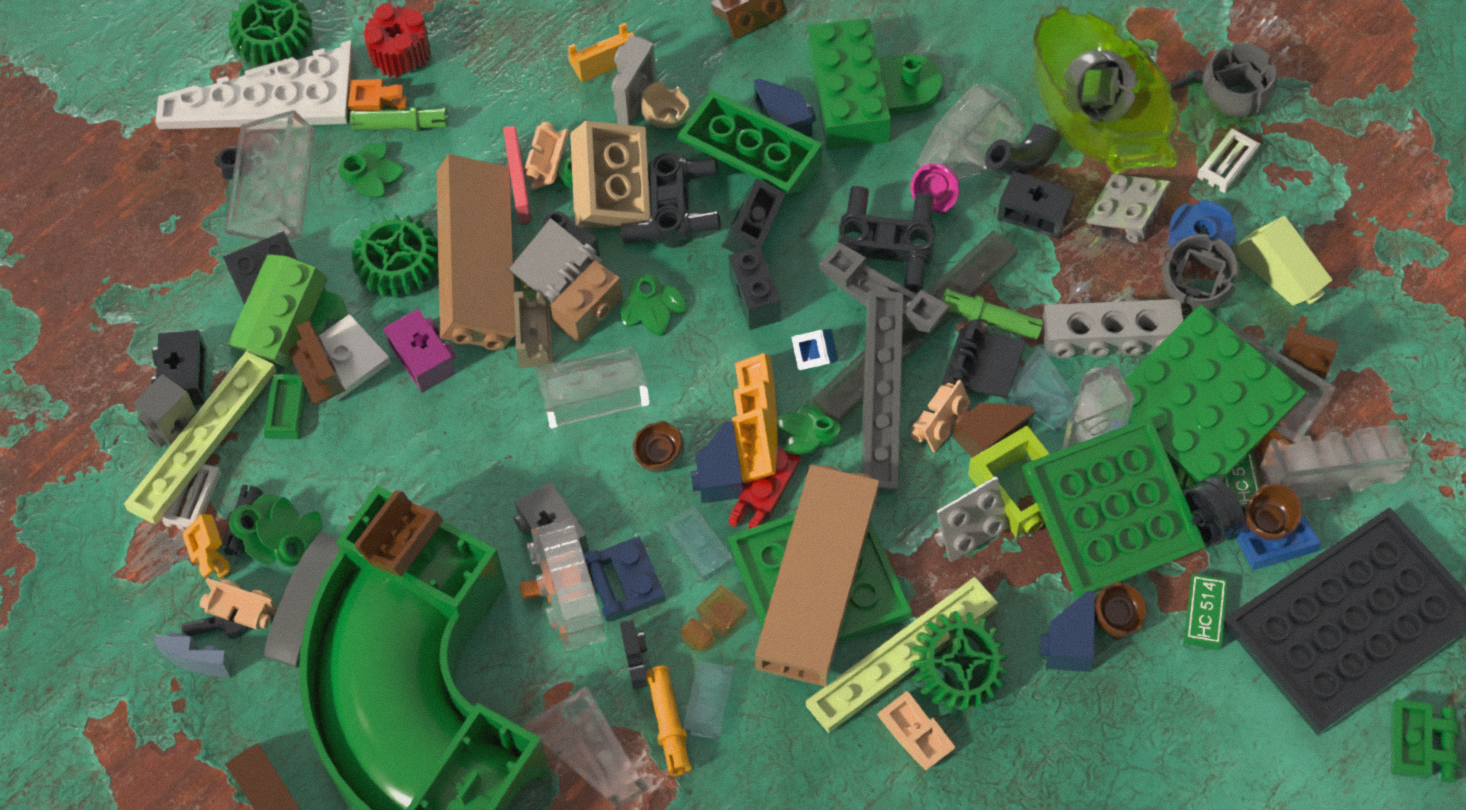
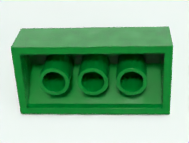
(753, 143)

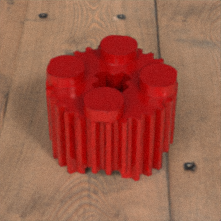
(397, 40)

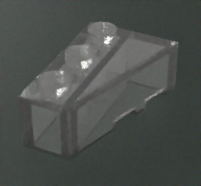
(567, 584)
(589, 746)

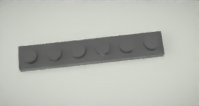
(882, 388)

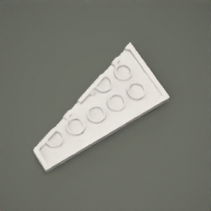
(311, 86)

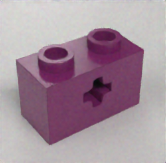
(407, 340)

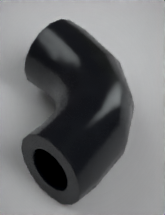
(1025, 156)

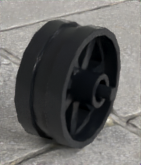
(1214, 510)

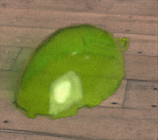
(1134, 139)

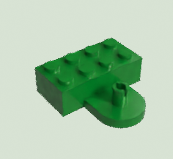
(859, 89)

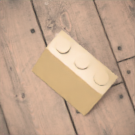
(609, 174)

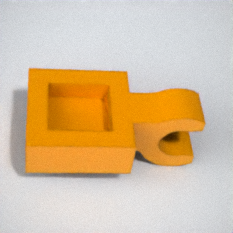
(202, 544)

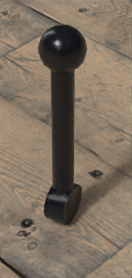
(1197, 77)

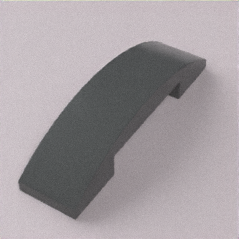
(852, 275)
(290, 618)

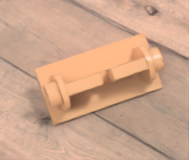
(543, 166)
(948, 405)
(251, 606)

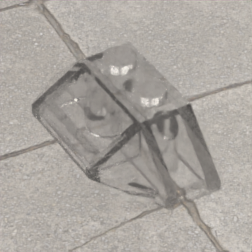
(970, 127)

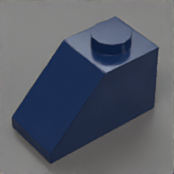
(784, 106)
(718, 468)
(1071, 637)

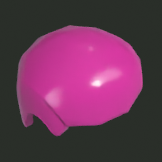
(937, 181)

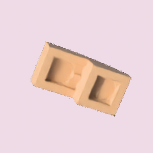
(915, 731)

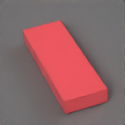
(517, 175)

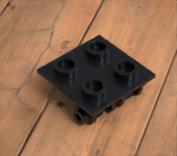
(247, 262)
(984, 361)

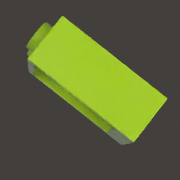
(1000, 456)

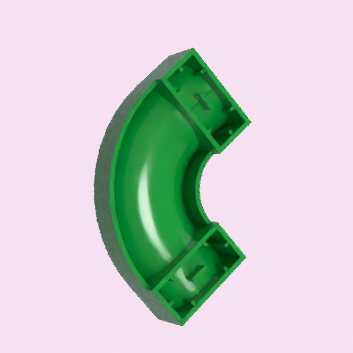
(384, 679)

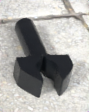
(214, 623)

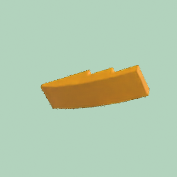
(756, 418)

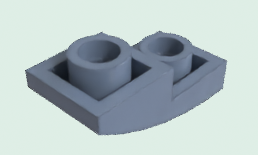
(183, 652)

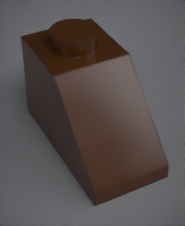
(990, 424)

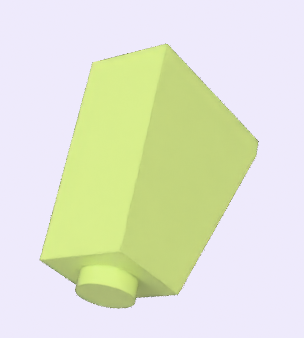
(1284, 261)

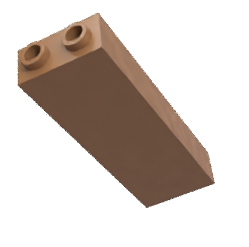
(475, 253)
(817, 575)

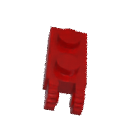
(765, 493)

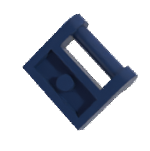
(634, 574)

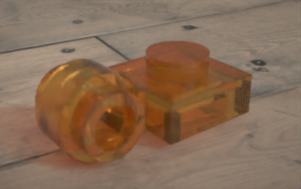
(719, 611)

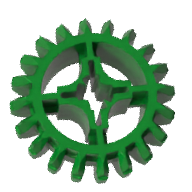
(270, 30)
(402, 265)
(958, 674)

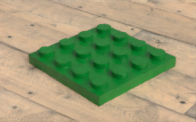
(1210, 396)
(1113, 506)
(875, 597)

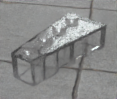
(1336, 462)

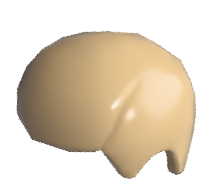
(664, 107)

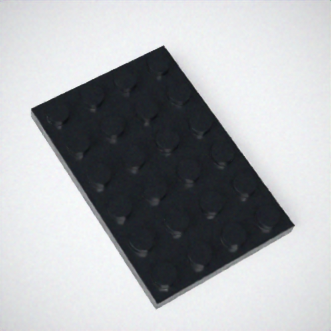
(1352, 620)

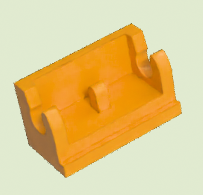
(598, 57)

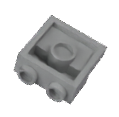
(635, 71)

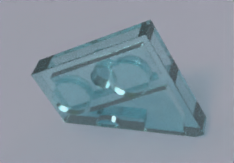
(1043, 390)

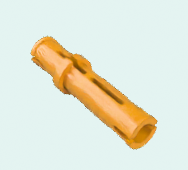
(671, 731)

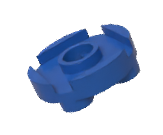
(1201, 215)

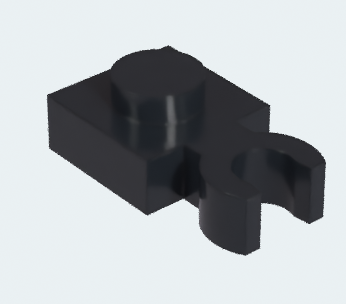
(634, 645)

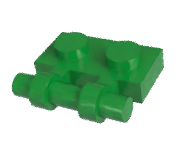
(1413, 741)

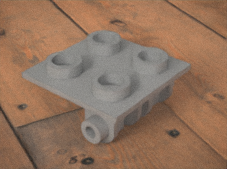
(1128, 204)
(553, 261)
(971, 519)

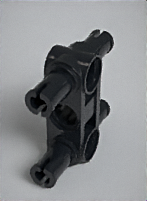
(670, 202)
(891, 237)

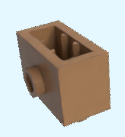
(586, 301)

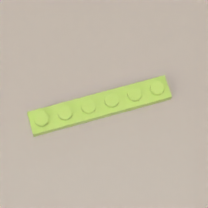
(200, 438)
(892, 659)

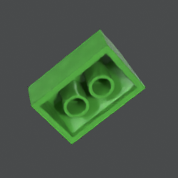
(277, 304)

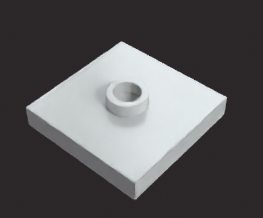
(353, 353)

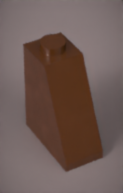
(260, 781)

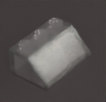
(592, 385)
(1099, 406)

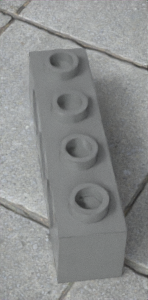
(1095, 319)

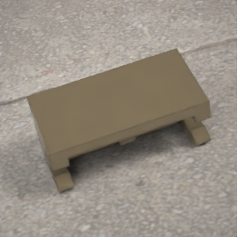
(533, 331)

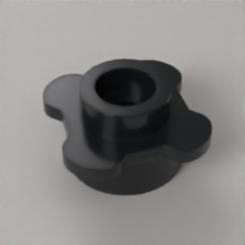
(224, 161)

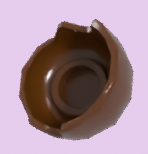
(659, 447)
(1273, 512)
(1120, 610)

